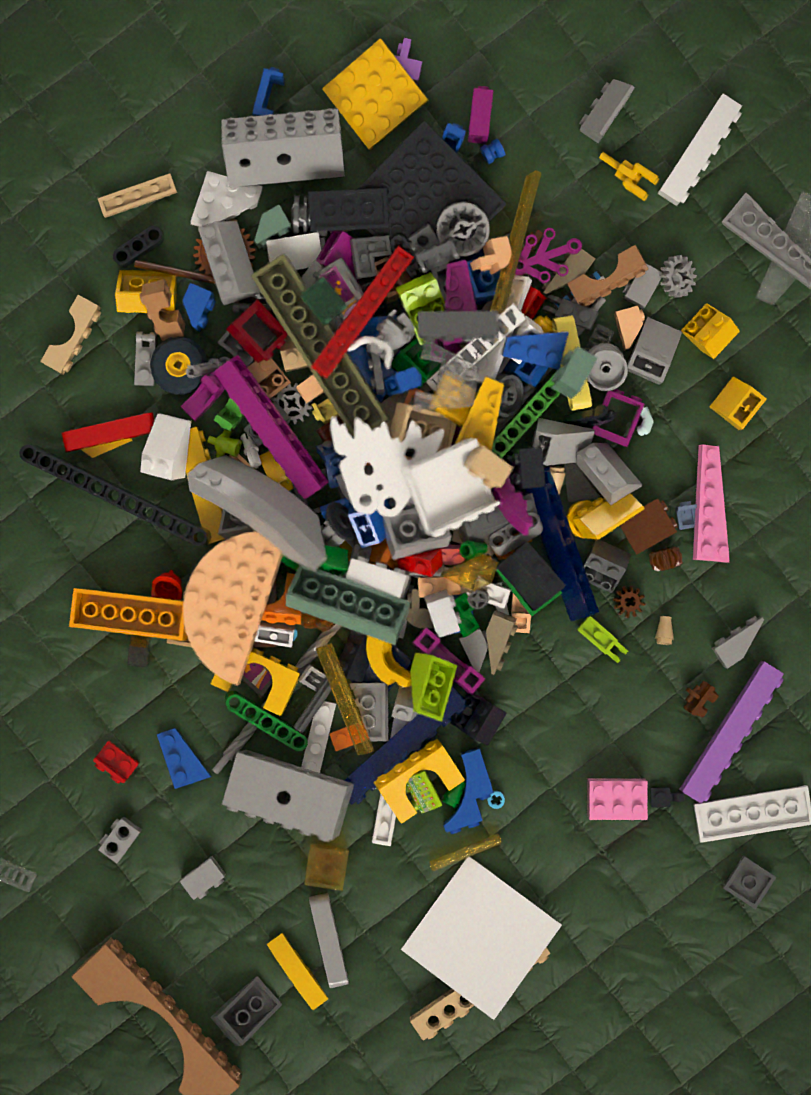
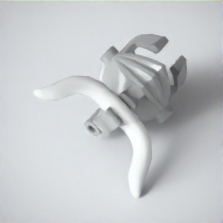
(390, 339)

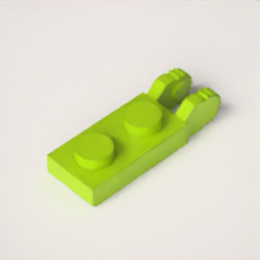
(600, 637)

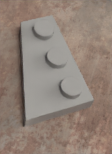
(373, 707)

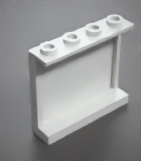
(445, 489)

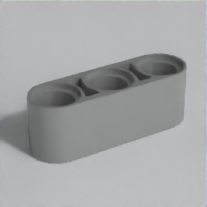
(512, 542)

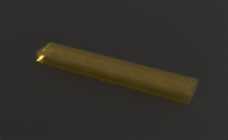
(344, 699)

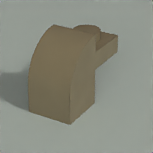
(418, 616)

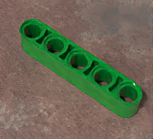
(260, 713)

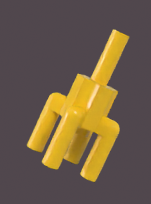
(631, 175)

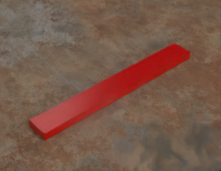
(362, 312)

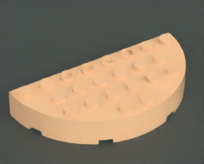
(228, 602)

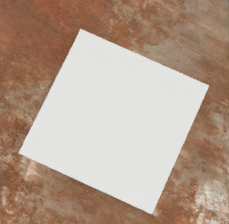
(481, 937)

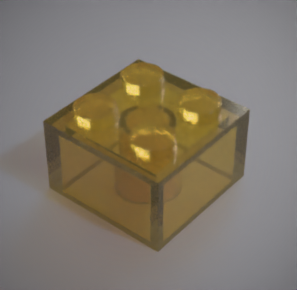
(326, 867)

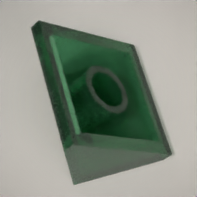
(323, 301)

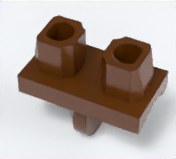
(698, 697)

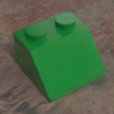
(411, 357)

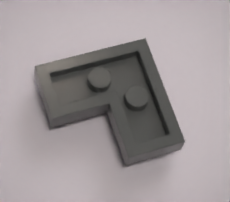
(364, 252)

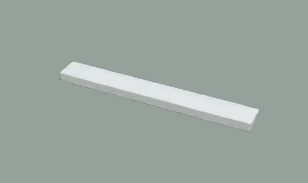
(385, 816)

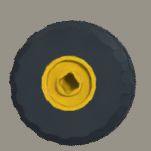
(170, 365)

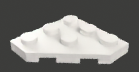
(222, 202)

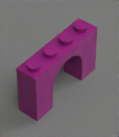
(465, 675)

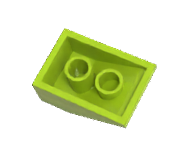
(431, 685)

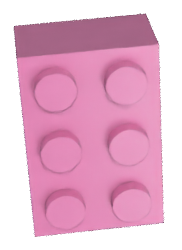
(617, 799)

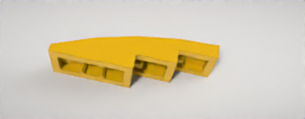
(297, 971)

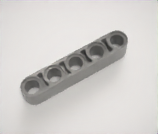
(328, 940)

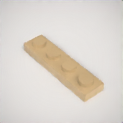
(137, 195)

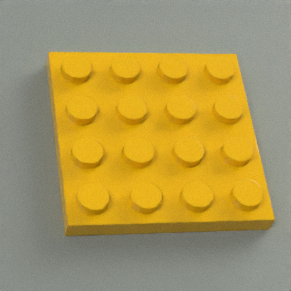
(375, 94)

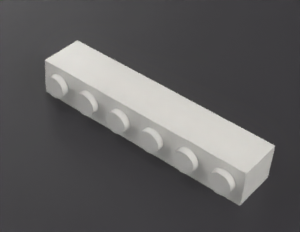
(699, 150)

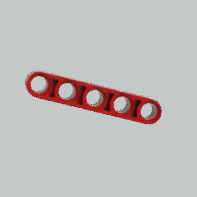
(108, 432)

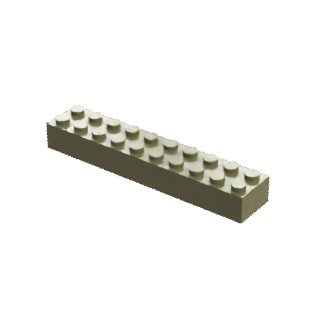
(346, 384)

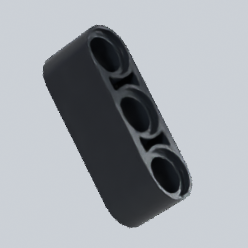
(148, 245)

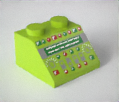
(423, 792)

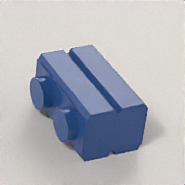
(402, 381)

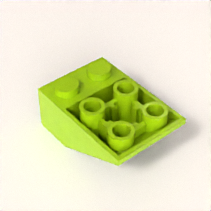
(421, 296)

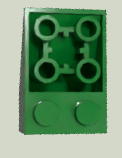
(335, 562)

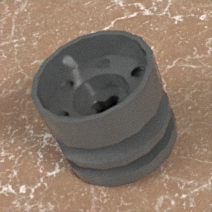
(301, 218)

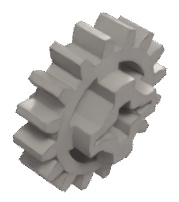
(678, 276)
(303, 411)

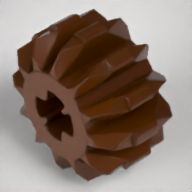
(665, 558)
(628, 594)

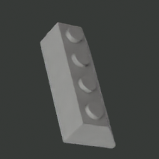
(228, 261)

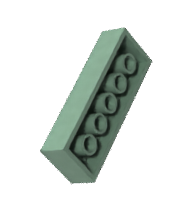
(348, 604)

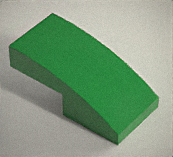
(468, 621)

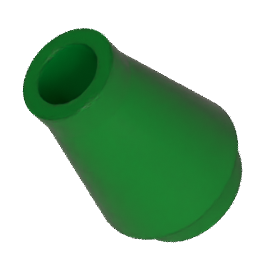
(472, 549)
(454, 796)

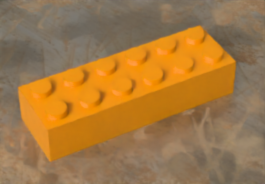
(128, 614)

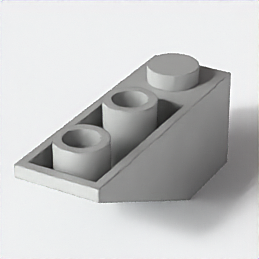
(735, 646)

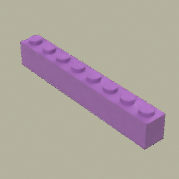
(731, 732)

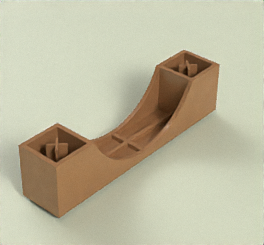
(116, 977)

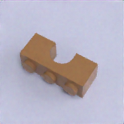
(166, 323)

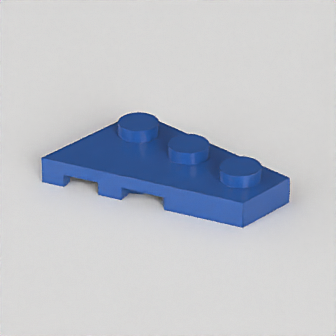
(538, 349)
(180, 759)

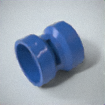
(492, 151)

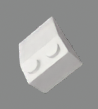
(167, 448)

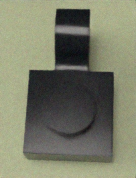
(661, 797)

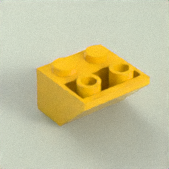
(710, 330)
(737, 403)

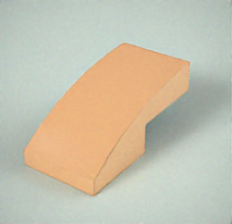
(522, 615)

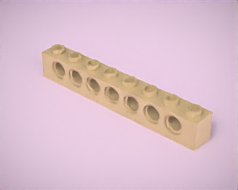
(436, 1008)

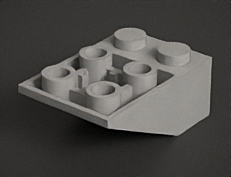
(654, 351)
(560, 441)

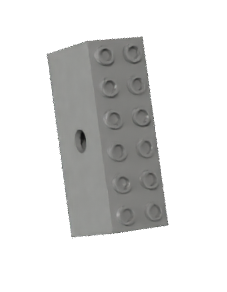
(282, 147)
(259, 789)

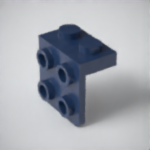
(332, 461)

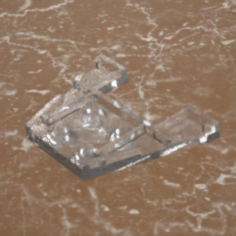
(455, 381)

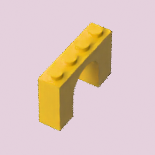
(283, 679)
(393, 784)

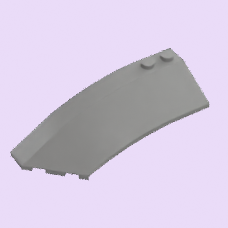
(262, 506)

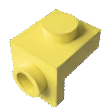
(324, 411)

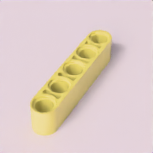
(567, 323)

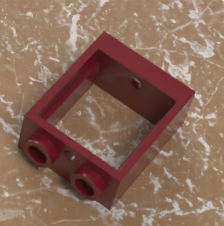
(245, 339)

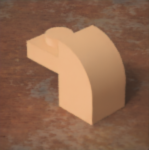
(496, 257)

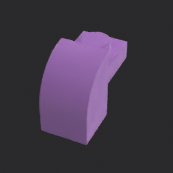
(412, 66)

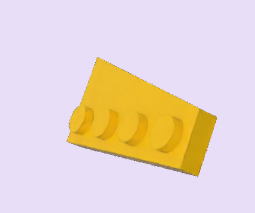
(484, 414)

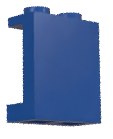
(269, 77)

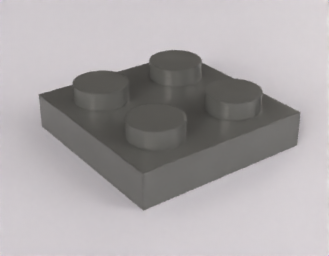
(749, 882)

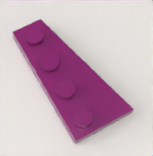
(459, 291)

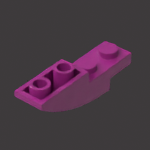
(513, 506)

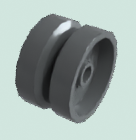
(511, 396)

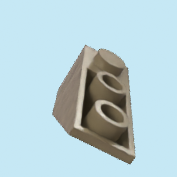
(577, 266)
(498, 634)

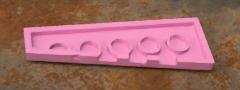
(710, 517)

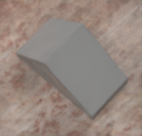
(312, 677)

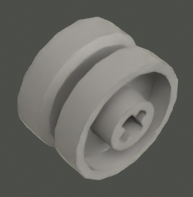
(615, 367)

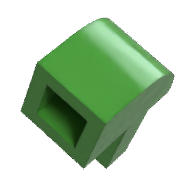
(229, 416)

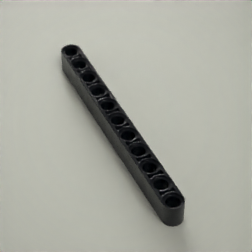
(106, 494)

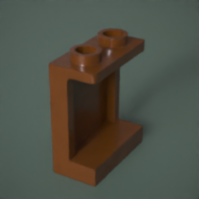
(649, 526)

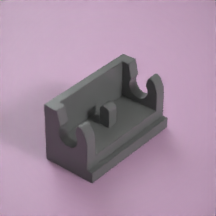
(437, 255)

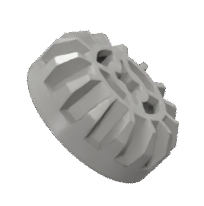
(479, 222)

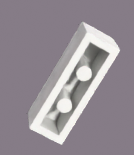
(378, 577)

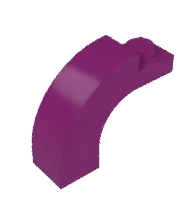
(203, 397)

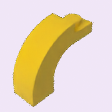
(384, 664)

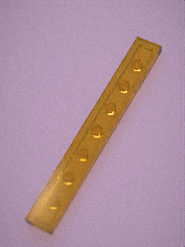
(516, 241)

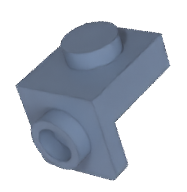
(685, 515)

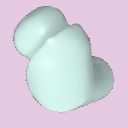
(647, 422)

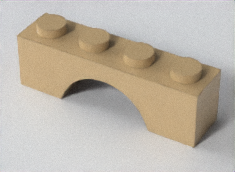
(60, 356)

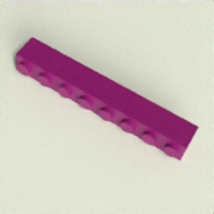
(270, 427)

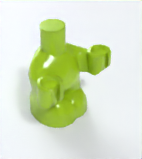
(225, 444)

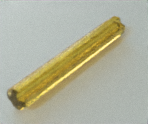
(465, 852)

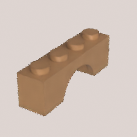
(629, 266)

